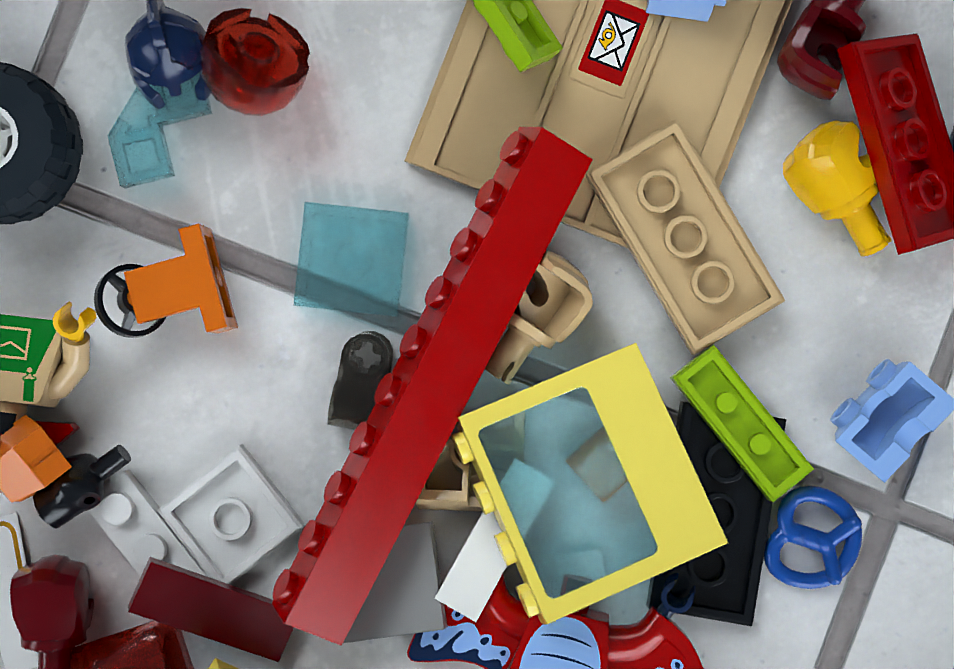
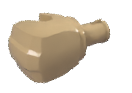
(544, 317)

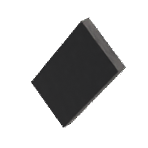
(730, 574)

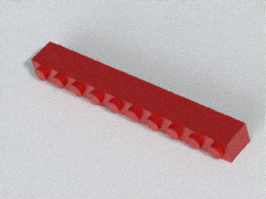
(429, 384)

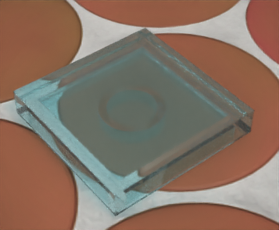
(351, 259)

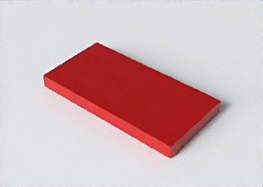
(903, 137)

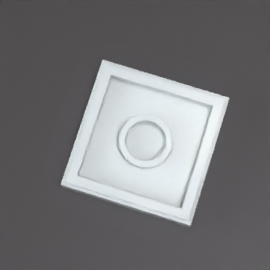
(231, 517)

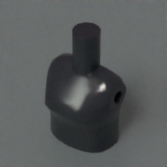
(79, 487)

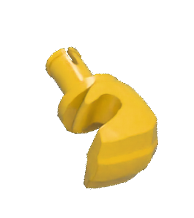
(837, 182)

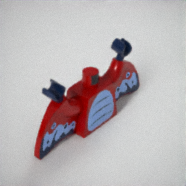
(570, 642)

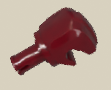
(820, 31)
(52, 608)

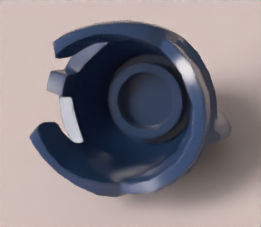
(165, 52)

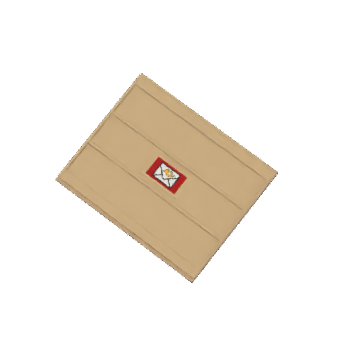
(602, 92)

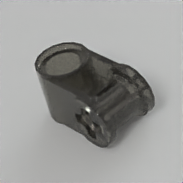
(356, 385)

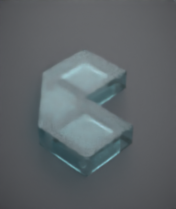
(139, 136)

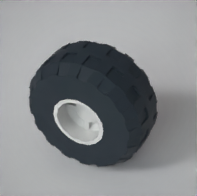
(37, 146)

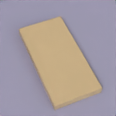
(684, 237)

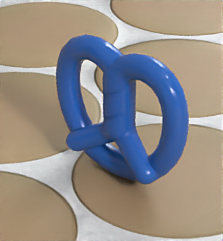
(814, 539)

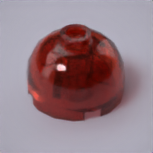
(253, 62)

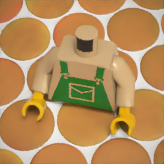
(41, 360)

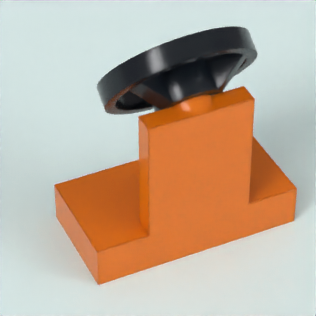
(171, 288)

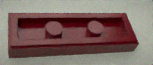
(209, 609)

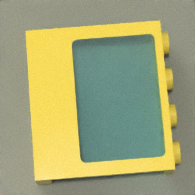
(587, 484)

